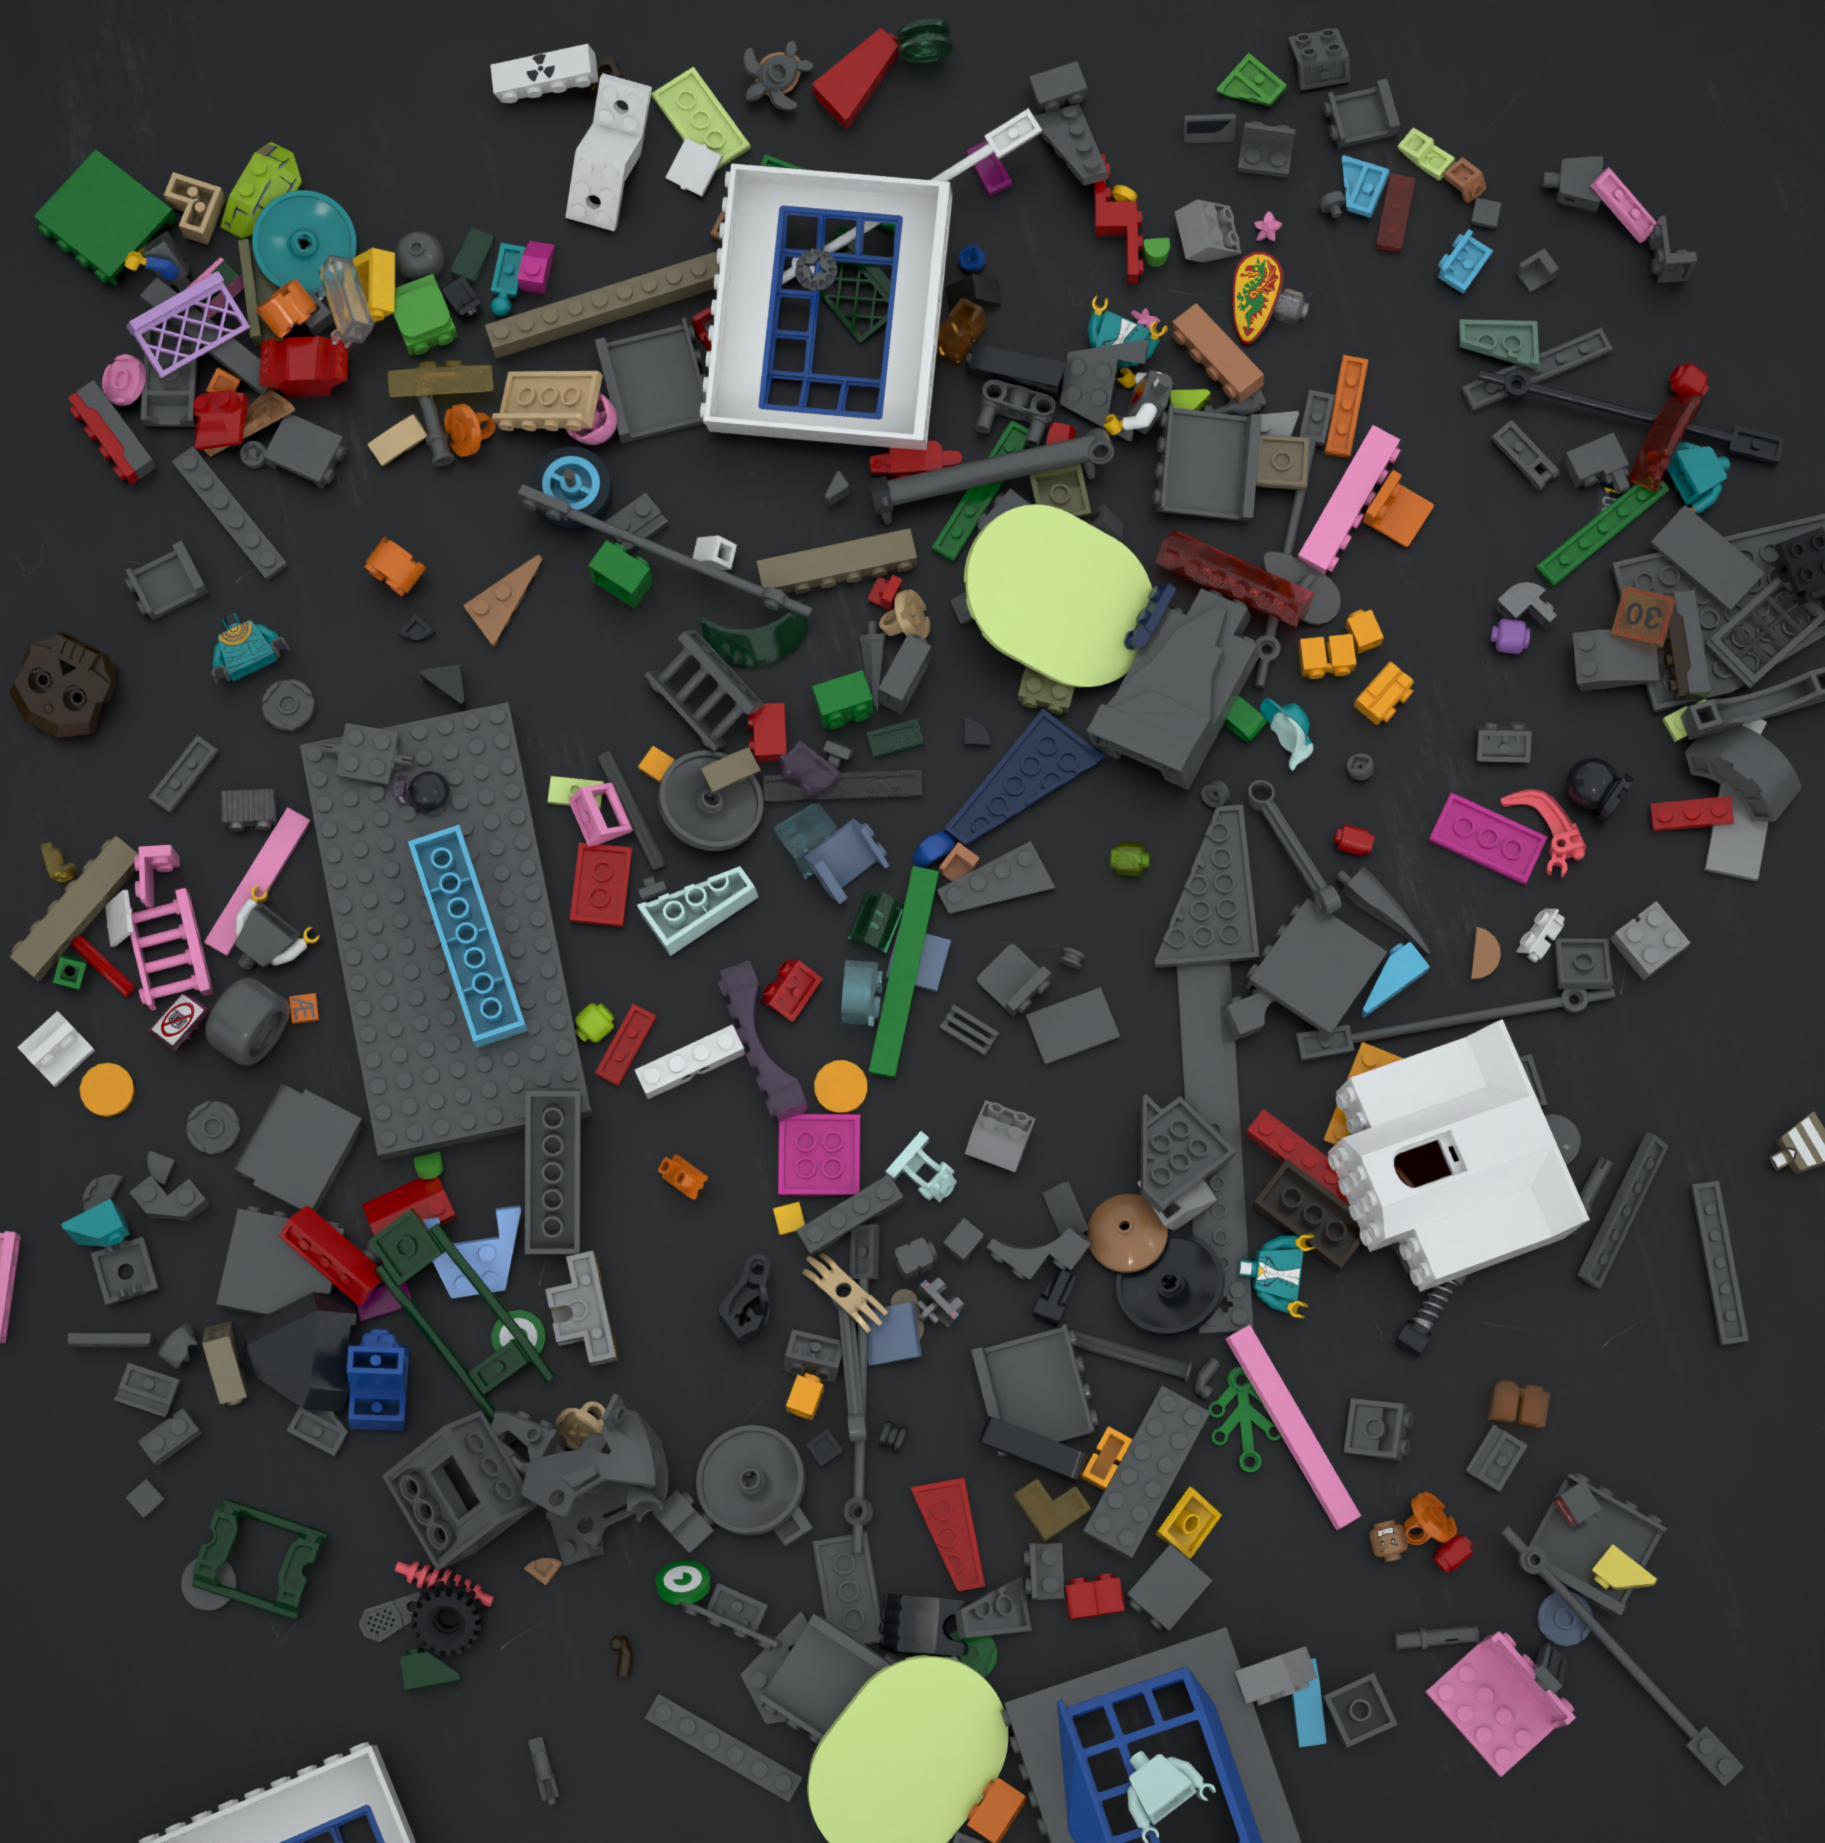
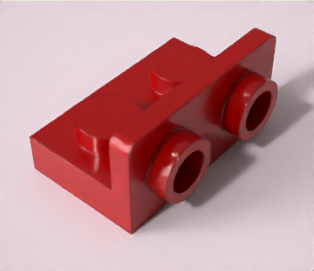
(791, 989)

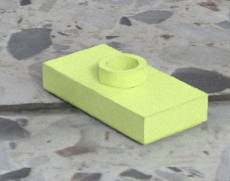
(563, 788)

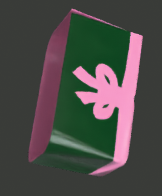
(232, 280)

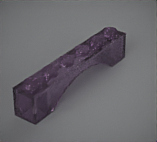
(782, 1089)

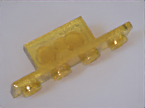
(440, 379)

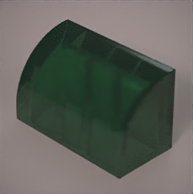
(876, 921)

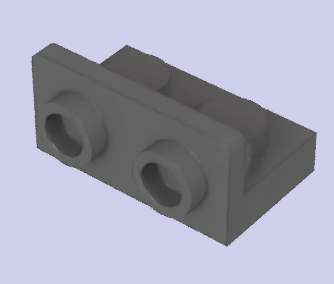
(1503, 742)
(813, 1355)
(1046, 1571)

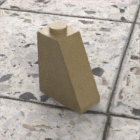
(224, 1363)

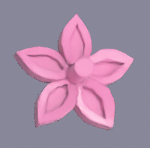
(1267, 227)
(1144, 318)

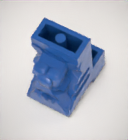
(378, 1382)

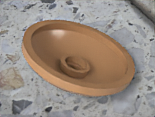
(1130, 1248)

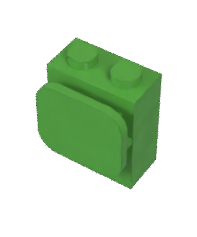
(423, 315)

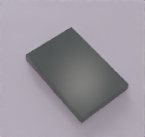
(1072, 1026)

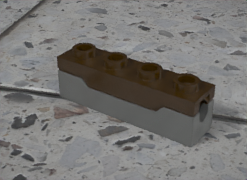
(1685, 650)

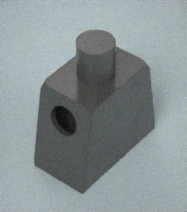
(1574, 182)

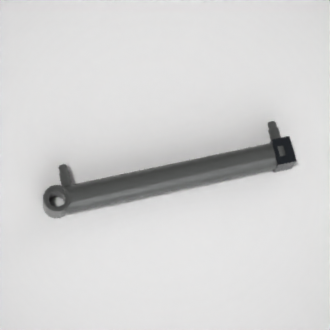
(991, 470)

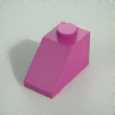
(535, 267)

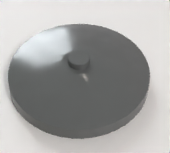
(704, 817)
(750, 1480)

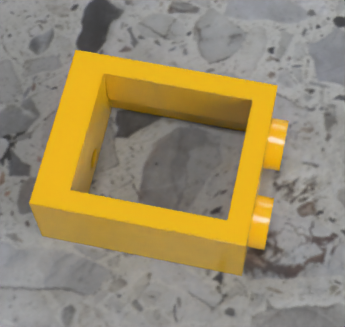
(377, 279)

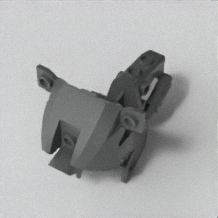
(598, 1477)

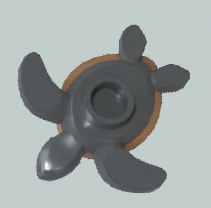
(775, 75)

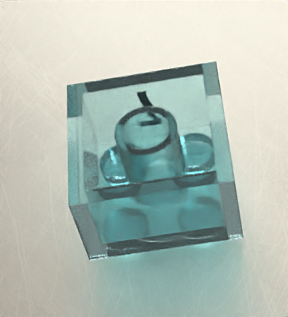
(859, 993)

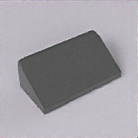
(1064, 1208)

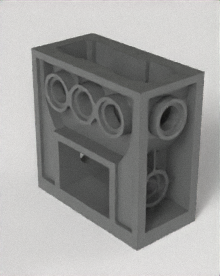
(466, 1485)

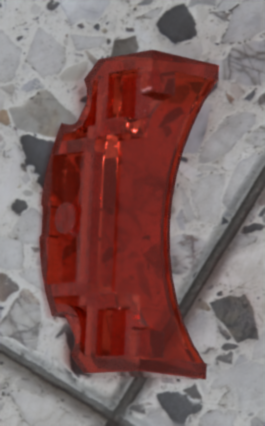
(1664, 439)

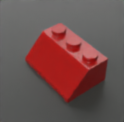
(423, 1195)

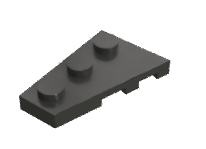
(996, 1613)

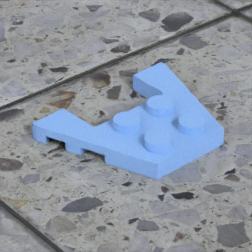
(486, 1256)

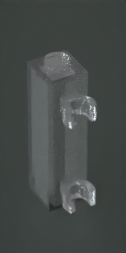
(345, 300)

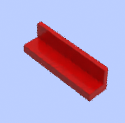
(331, 1254)

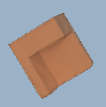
(958, 863)

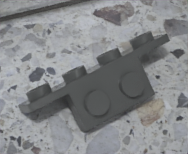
(736, 1611)

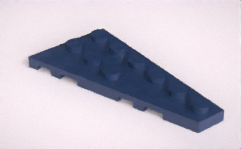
(1032, 768)

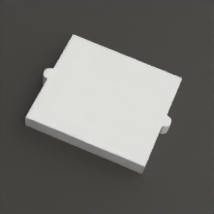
(694, 167)
(119, 918)

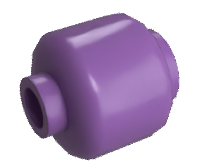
(1510, 636)

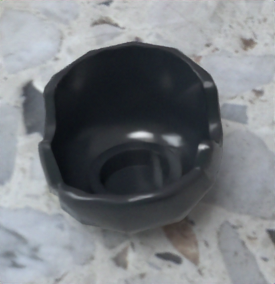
(428, 791)

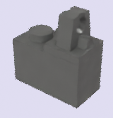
(1596, 460)

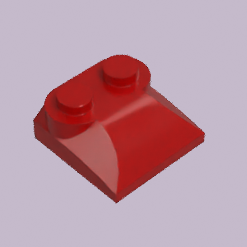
(219, 419)

